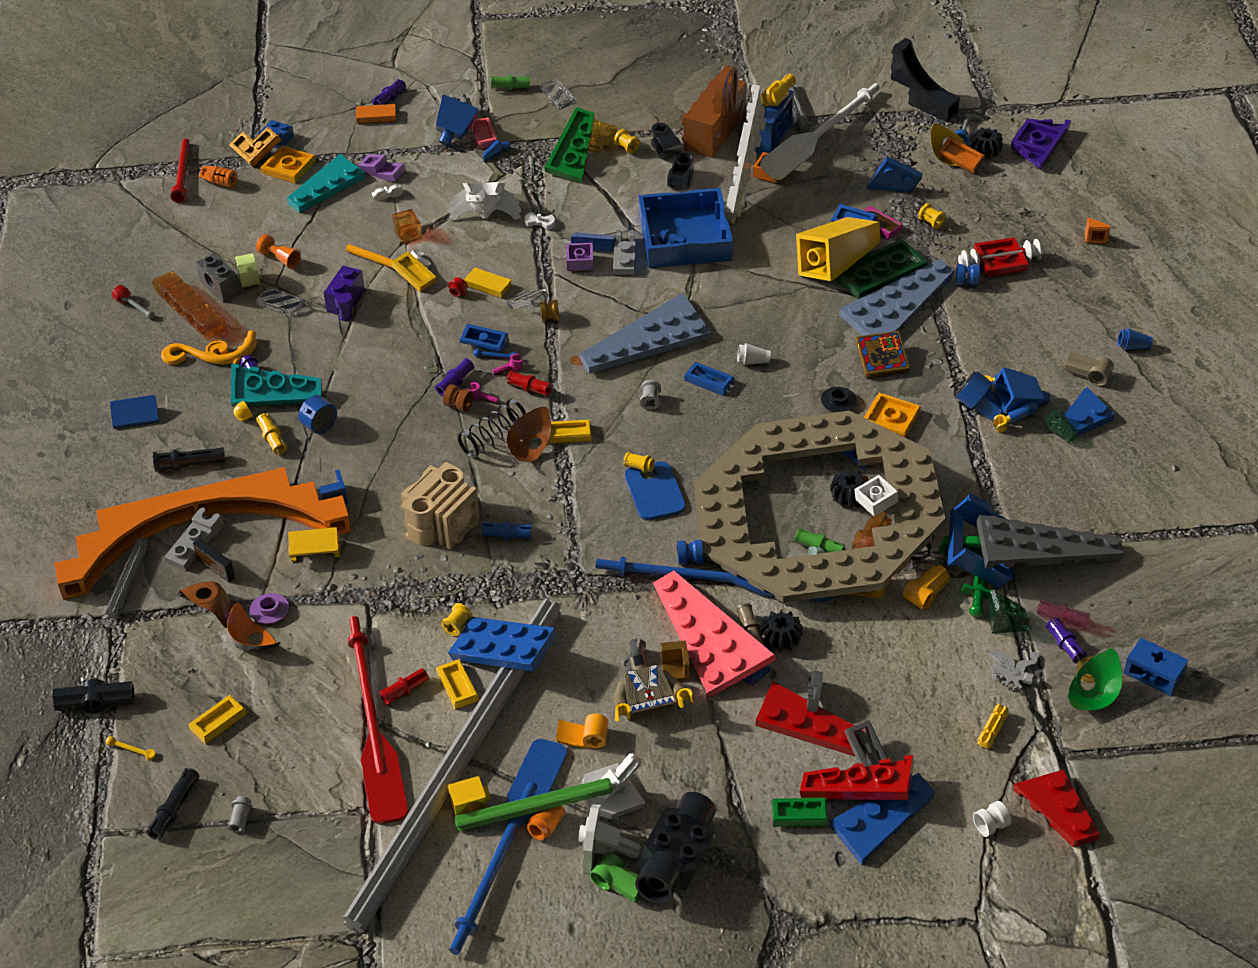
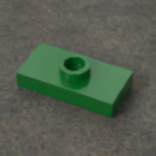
(799, 812)

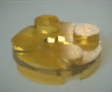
(605, 136)

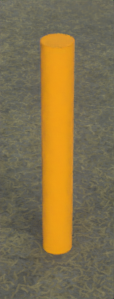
(369, 255)

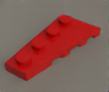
(788, 715)
(873, 782)

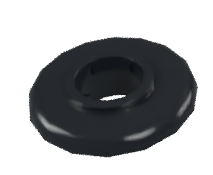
(838, 405)

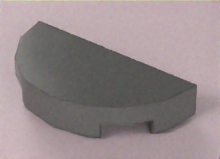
(814, 690)

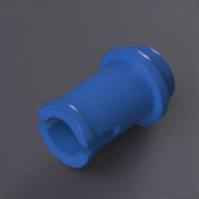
(666, 236)

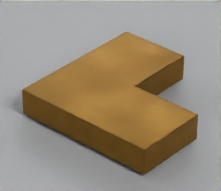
(255, 150)

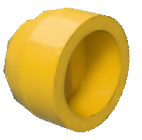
(242, 411)

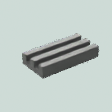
(849, 732)

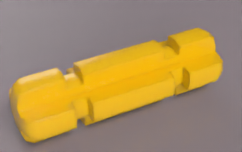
(993, 726)

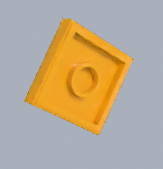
(288, 164)
(893, 414)

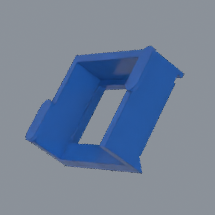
(969, 511)

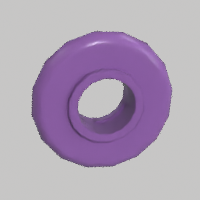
(272, 615)

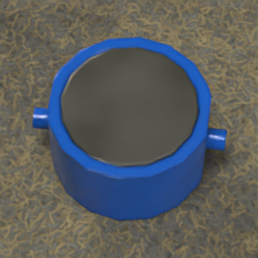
(317, 414)

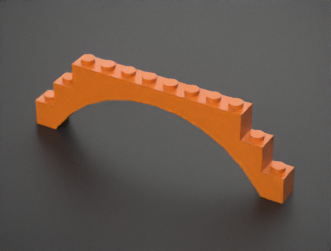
(257, 493)

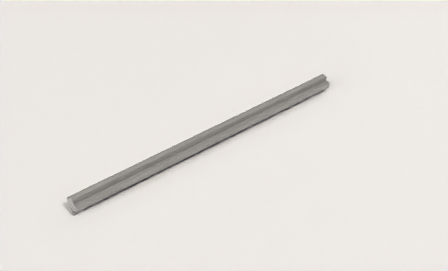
(436, 790)

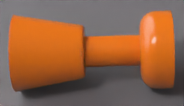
(288, 256)

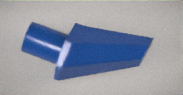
(495, 149)

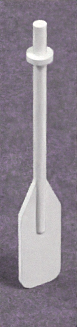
(801, 146)

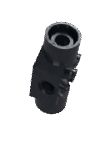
(675, 848)

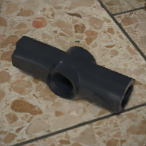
(93, 696)

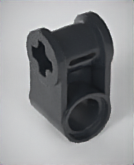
(665, 141)
(681, 171)

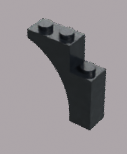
(923, 91)

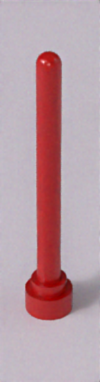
(179, 192)

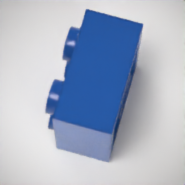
(283, 130)

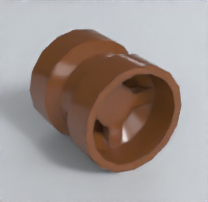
(459, 398)

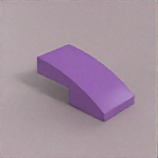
(379, 167)

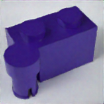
(344, 292)

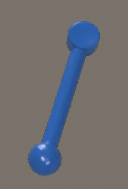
(477, 353)

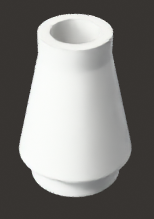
(751, 354)

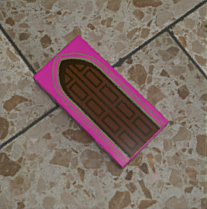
(888, 225)

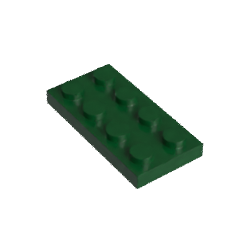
(881, 268)

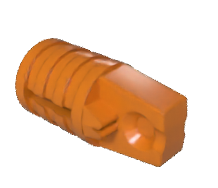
(219, 176)

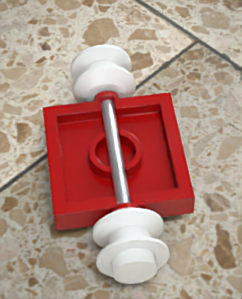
(1002, 256)

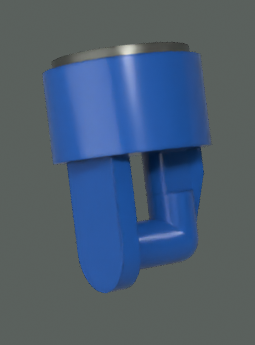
(977, 393)

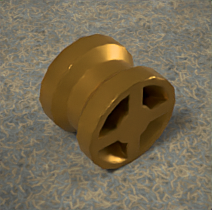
(549, 311)

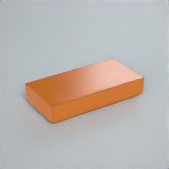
(376, 113)
(961, 155)

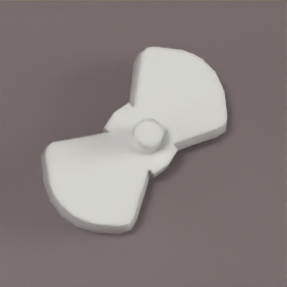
(546, 222)

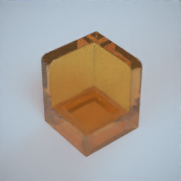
(407, 226)

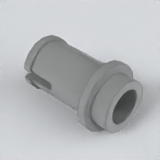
(240, 812)

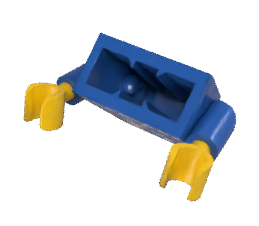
(1018, 396)

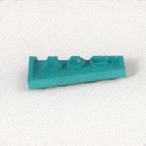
(327, 182)
(270, 388)

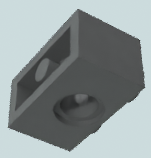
(218, 277)

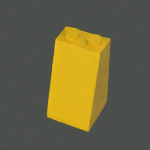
(835, 246)

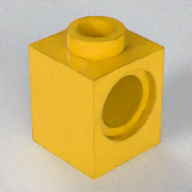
(468, 795)

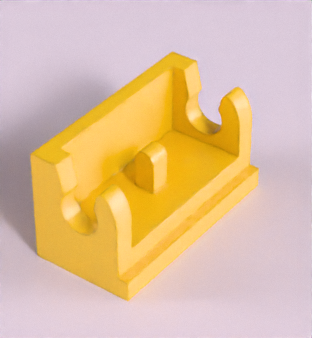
(313, 542)

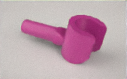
(515, 365)
(479, 394)

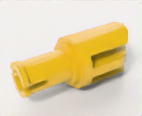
(778, 91)

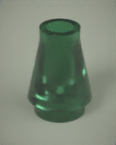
(1059, 425)

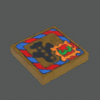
(882, 354)

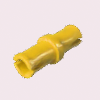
(271, 433)

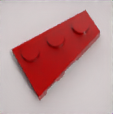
(1060, 804)

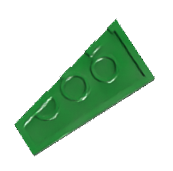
(572, 148)

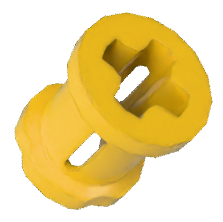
(627, 141)
(932, 216)
(456, 620)

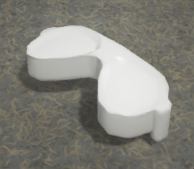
(418, 255)

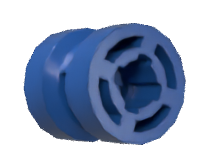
(972, 274)
(691, 551)

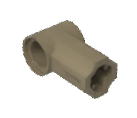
(1096, 370)

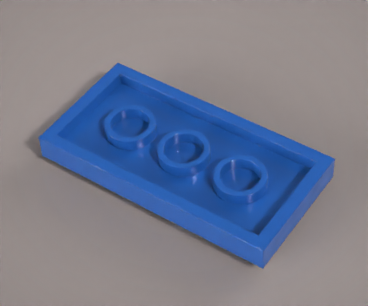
(503, 643)

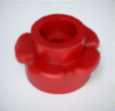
(458, 287)

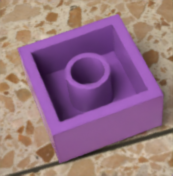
(579, 256)

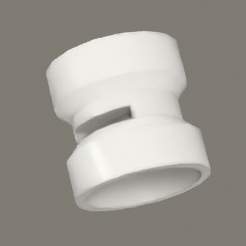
(992, 818)

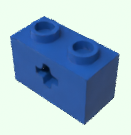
(1155, 666)

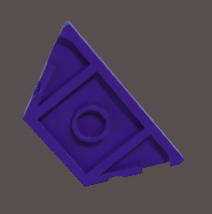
(1039, 139)

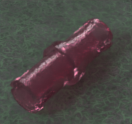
(1064, 613)

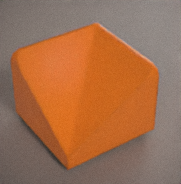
(1096, 231)

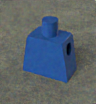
(454, 119)

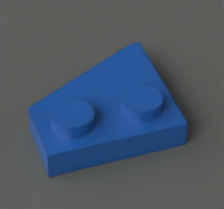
(894, 177)
(1088, 412)

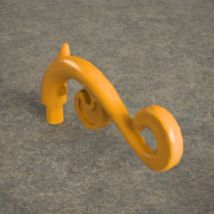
(210, 355)

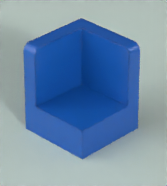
(334, 489)

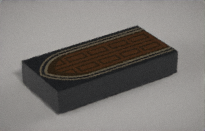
(214, 560)

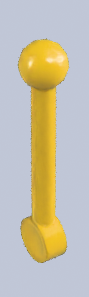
(149, 754)

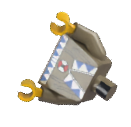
(647, 691)

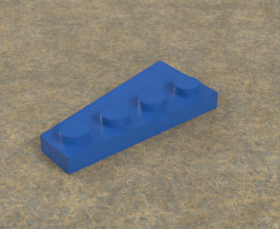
(874, 821)

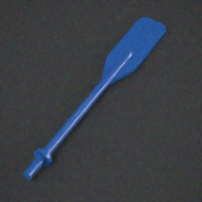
(623, 566)
(533, 778)

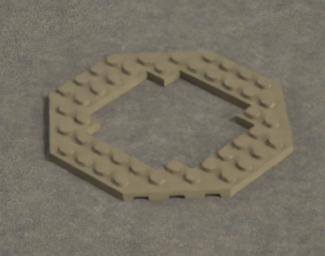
(836, 573)

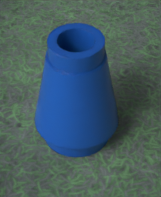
(1134, 340)

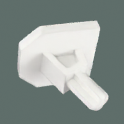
(624, 795)
(603, 839)

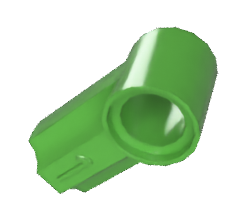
(613, 874)

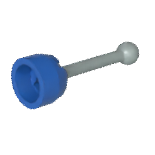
(962, 132)

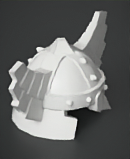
(484, 199)

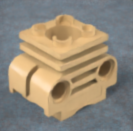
(440, 507)

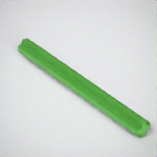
(533, 804)

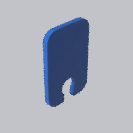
(655, 496)

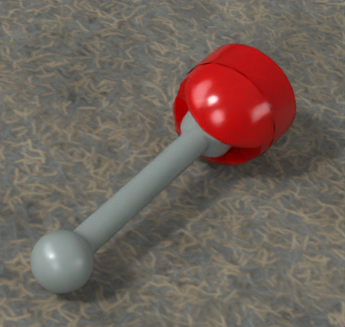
(122, 295)

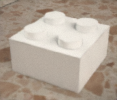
(876, 495)

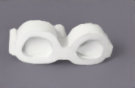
(383, 193)

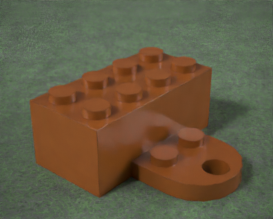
(715, 113)

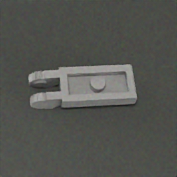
(624, 254)

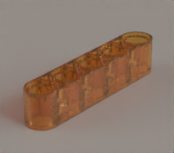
(189, 305)

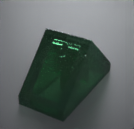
(1006, 615)

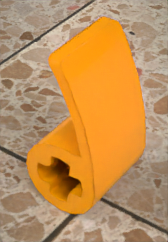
(590, 735)

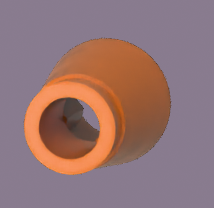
(544, 823)

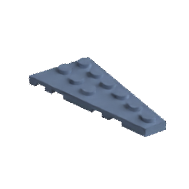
(897, 302)
(661, 330)

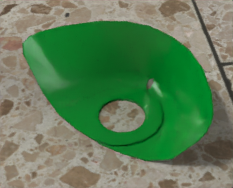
(1108, 680)

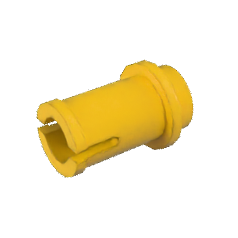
(640, 462)

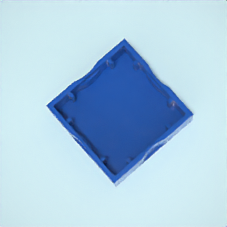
(690, 214)

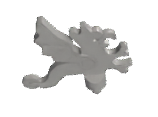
(1014, 674)

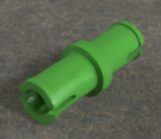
(510, 82)
(811, 539)

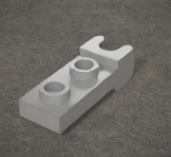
(183, 552)

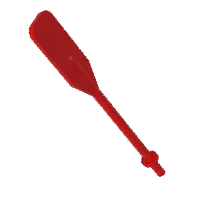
(379, 758)

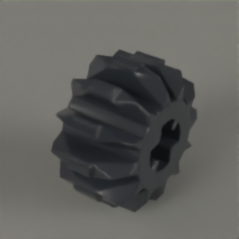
(986, 142)
(844, 485)
(781, 630)

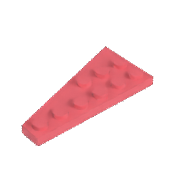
(715, 642)

